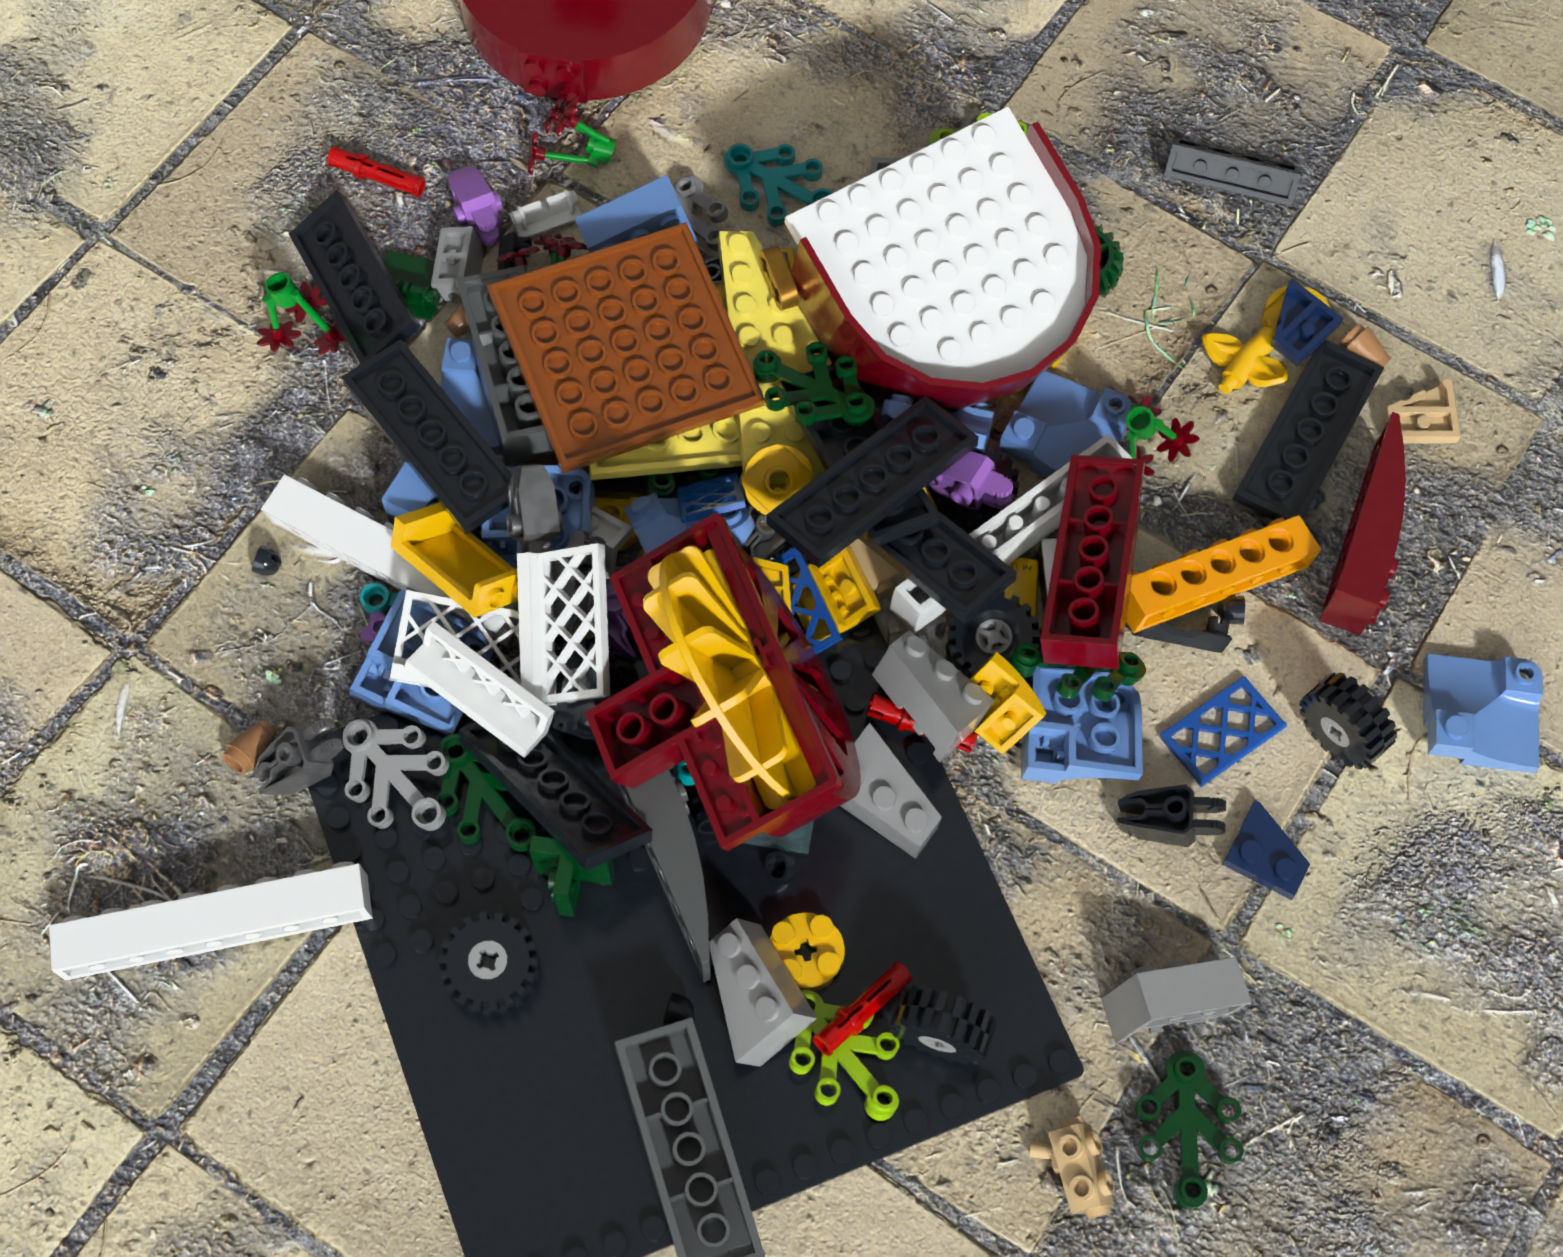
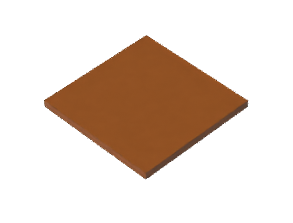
(625, 346)

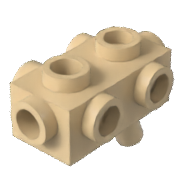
(1077, 1158)

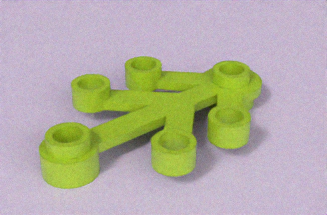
(847, 1059)

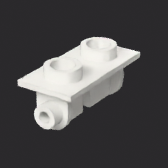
(546, 215)

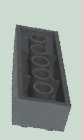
(507, 396)
(675, 858)
(687, 1143)

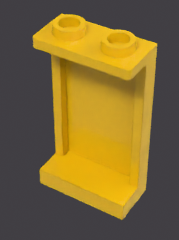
(455, 561)

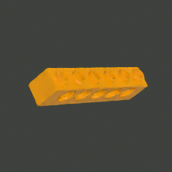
(1219, 571)

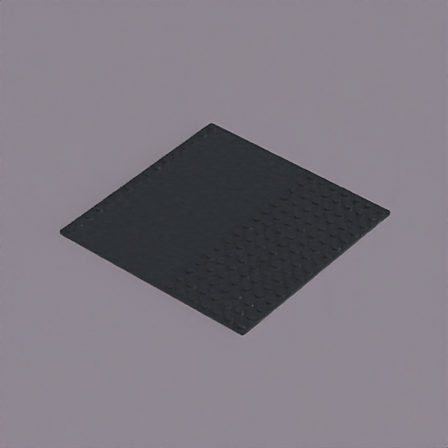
(533, 1101)

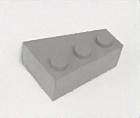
(932, 692)
(890, 797)
(757, 993)
(1175, 995)

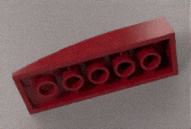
(1371, 538)
(1093, 563)

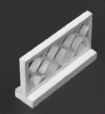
(539, 627)
(400, 674)

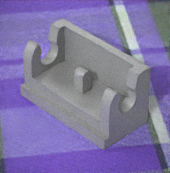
(457, 256)

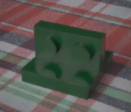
(565, 873)

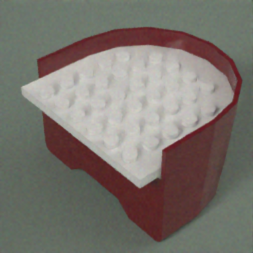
(951, 266)

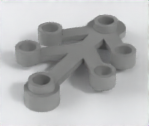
(690, 194)
(390, 769)

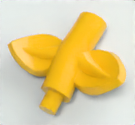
(1245, 360)

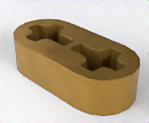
(778, 278)

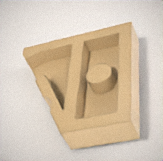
(1428, 415)

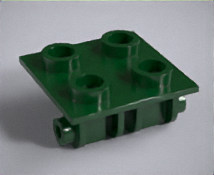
(414, 279)

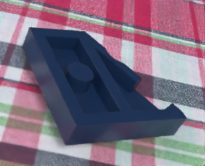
(1302, 324)
(1267, 854)

